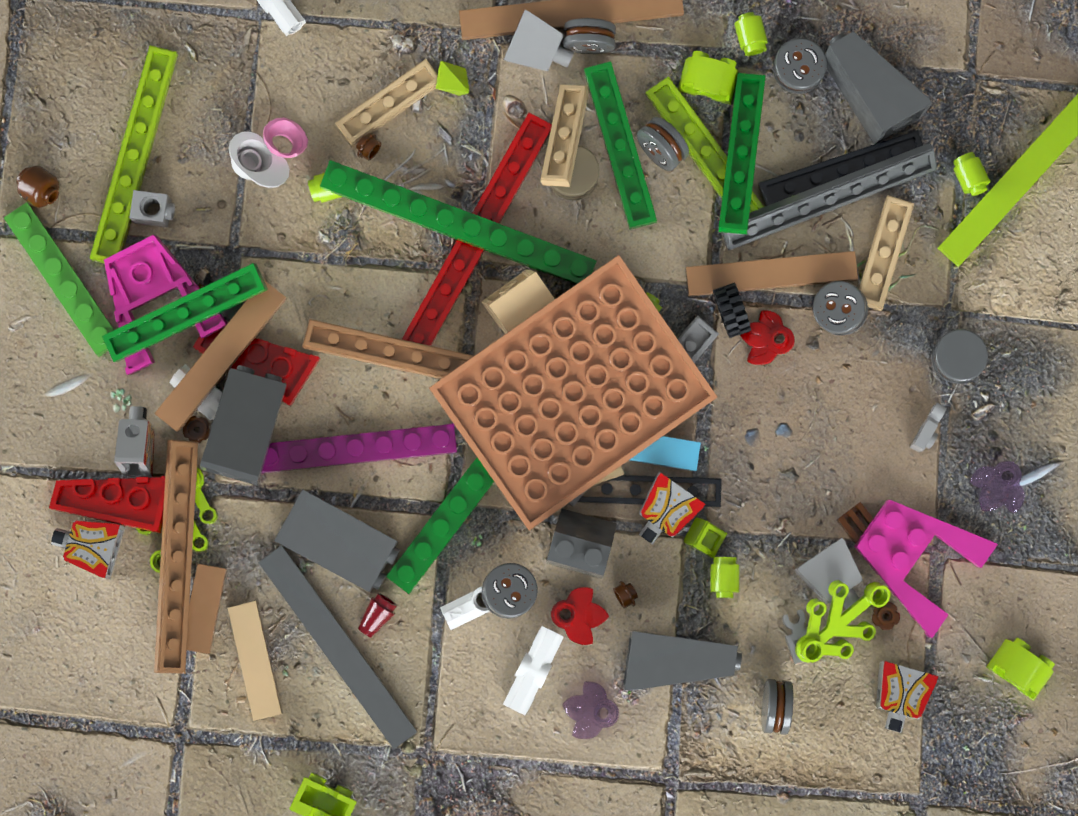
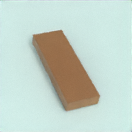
(204, 607)

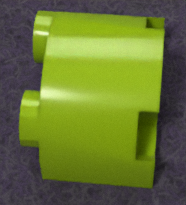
(709, 77)
(1021, 667)
(319, 799)

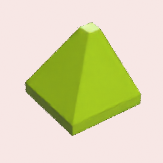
(452, 79)

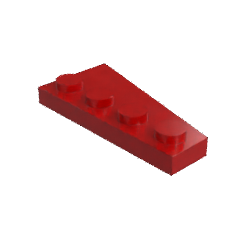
(273, 359)
(125, 502)

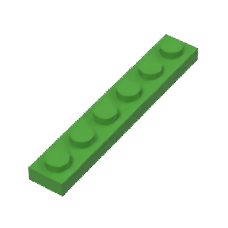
(60, 276)

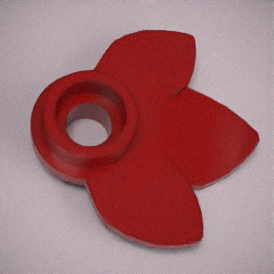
(763, 338)
(583, 615)

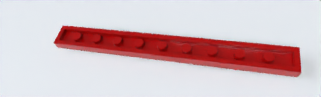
(492, 206)

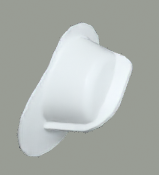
(255, 162)

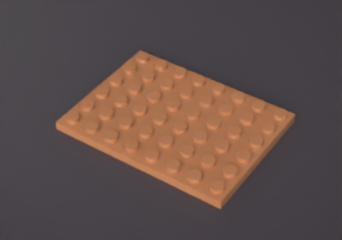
(573, 392)

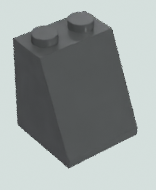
(581, 543)

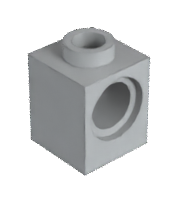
(142, 200)

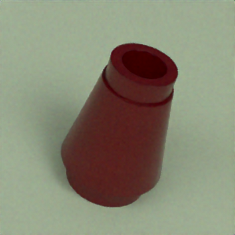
(377, 614)

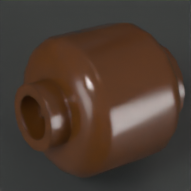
(38, 186)

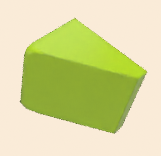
(705, 537)

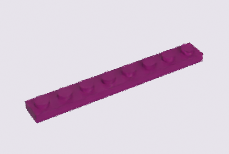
(360, 448)

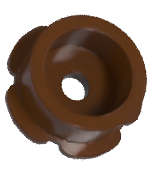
(368, 147)
(191, 424)
(625, 594)
(879, 620)

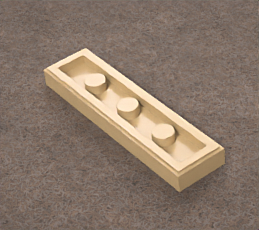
(388, 103)
(564, 135)
(885, 251)
(255, 660)

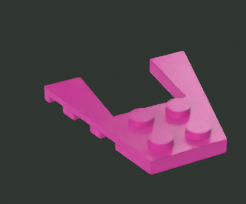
(143, 275)
(897, 541)

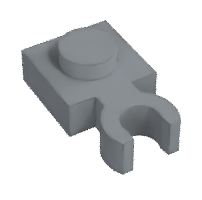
(926, 435)
(797, 632)

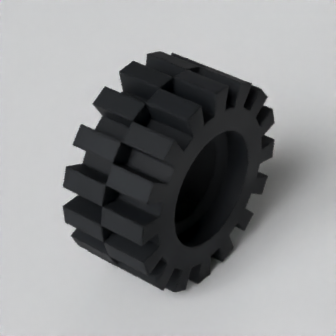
(732, 310)

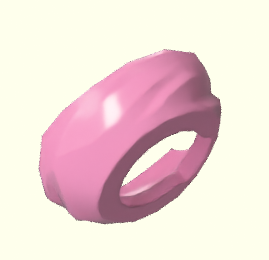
(288, 129)

